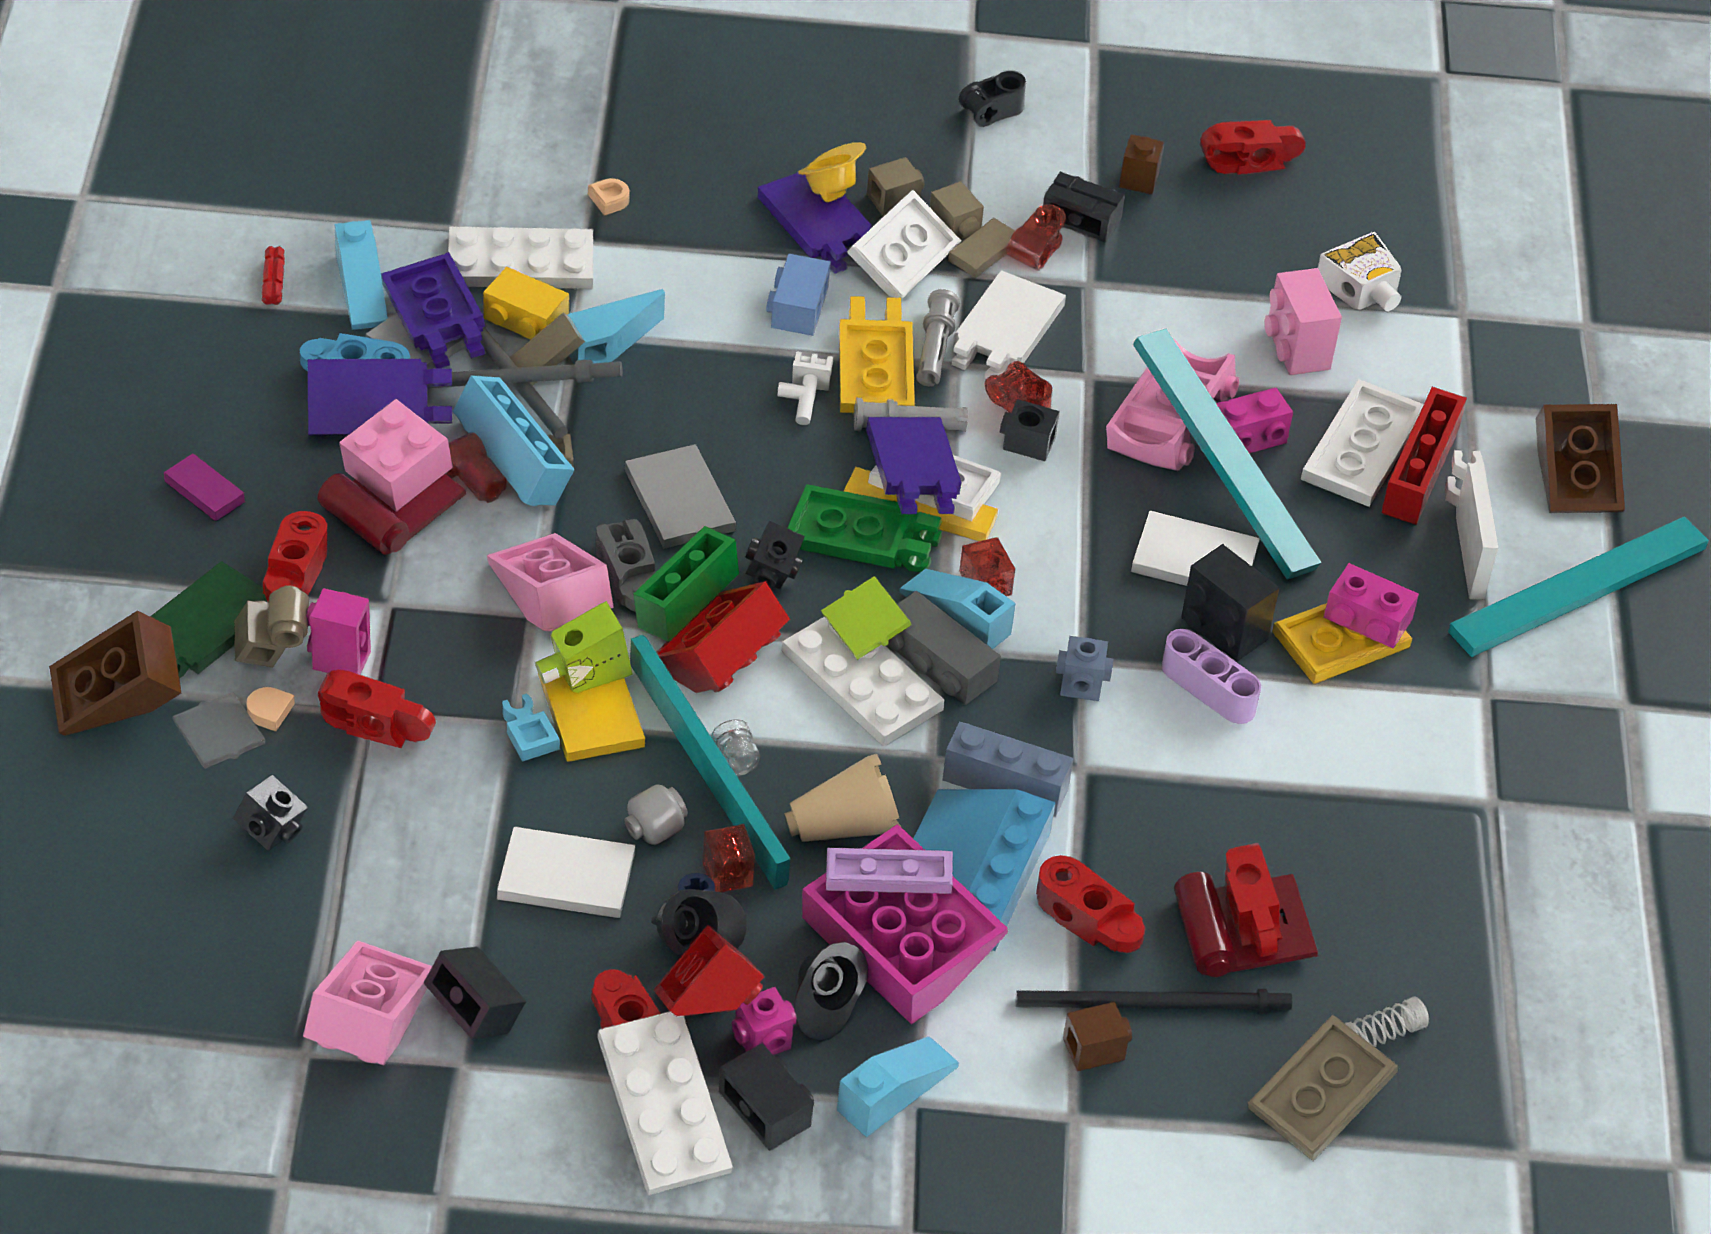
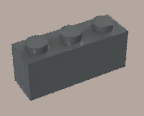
(945, 650)

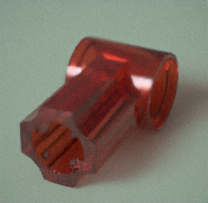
(475, 469)

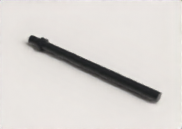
(1260, 1000)

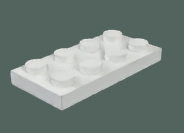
(546, 254)
(1362, 443)
(873, 690)
(664, 1102)

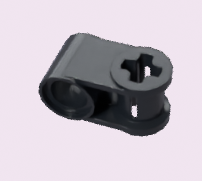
(997, 97)

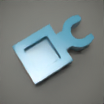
(529, 732)

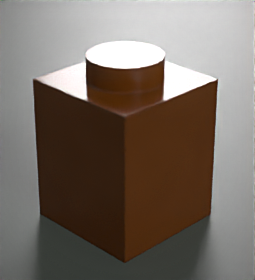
(1141, 164)
(1096, 1036)

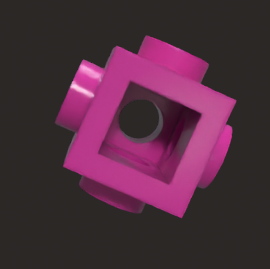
(765, 1021)

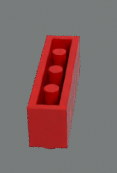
(1424, 455)

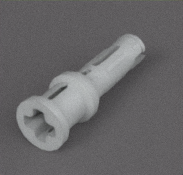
(938, 327)
(863, 410)

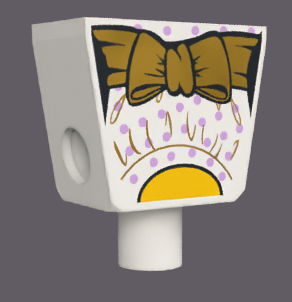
(1362, 273)

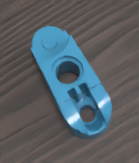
(351, 348)

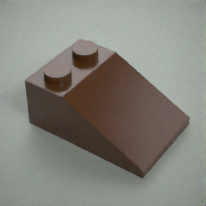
(1580, 457)
(116, 675)

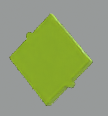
(866, 617)

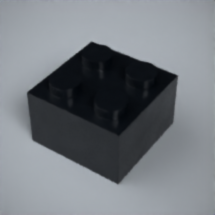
(1229, 602)

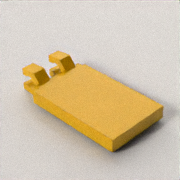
(875, 357)

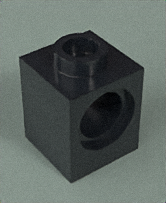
(1029, 430)

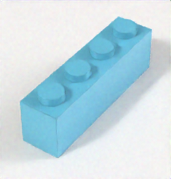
(513, 440)

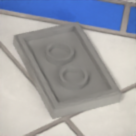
(679, 495)

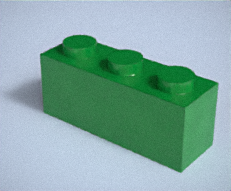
(686, 583)

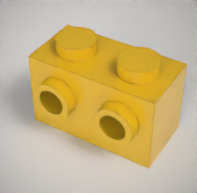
(523, 303)

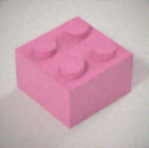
(1303, 321)
(396, 455)

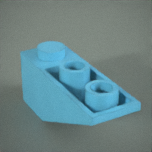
(616, 325)
(967, 601)

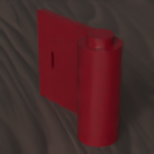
(377, 521)
(1215, 938)

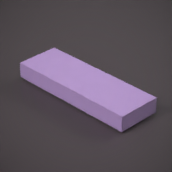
(889, 870)

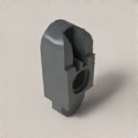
(627, 557)

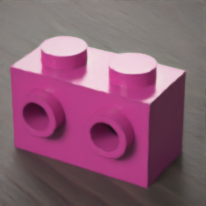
(1259, 419)
(1368, 606)
(339, 632)

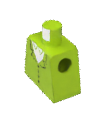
(587, 651)

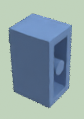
(799, 294)

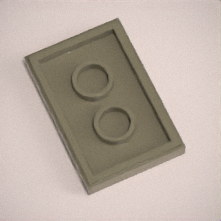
(1322, 1087)

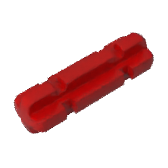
(273, 275)

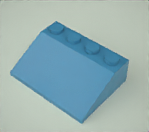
(992, 839)

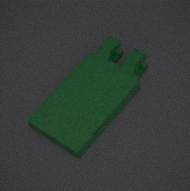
(205, 616)

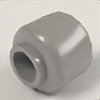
(655, 814)

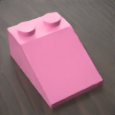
(552, 580)
(366, 1002)

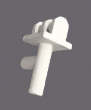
(808, 375)

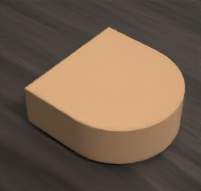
(609, 195)
(269, 707)

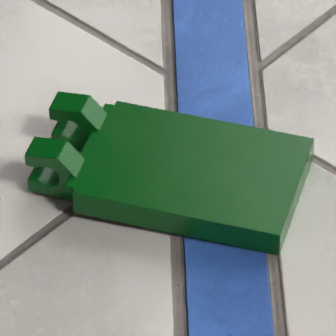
(864, 529)

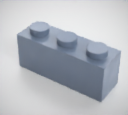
(995, 761)

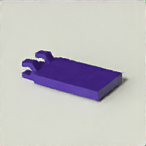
(814, 224)
(435, 307)
(353, 390)
(914, 461)

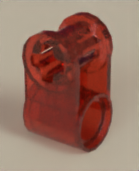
(1037, 237)
(1020, 385)

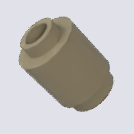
(288, 616)

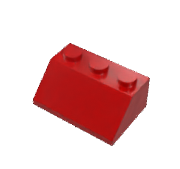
(724, 637)
(709, 978)

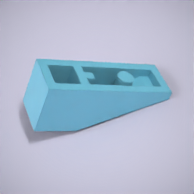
(360, 274)
(892, 1082)

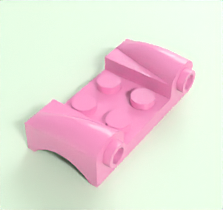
(1150, 427)

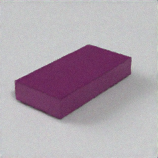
(204, 487)

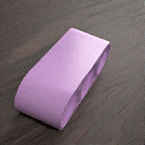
(1211, 676)

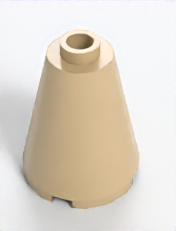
(846, 805)

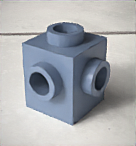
(1084, 668)

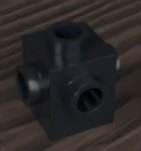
(774, 555)
(271, 813)

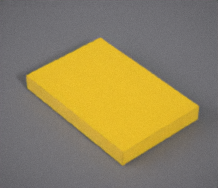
(1327, 648)
(594, 720)

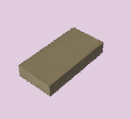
(982, 248)
(549, 345)

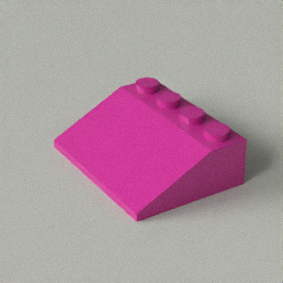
(911, 941)

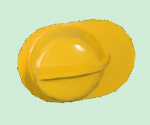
(834, 171)

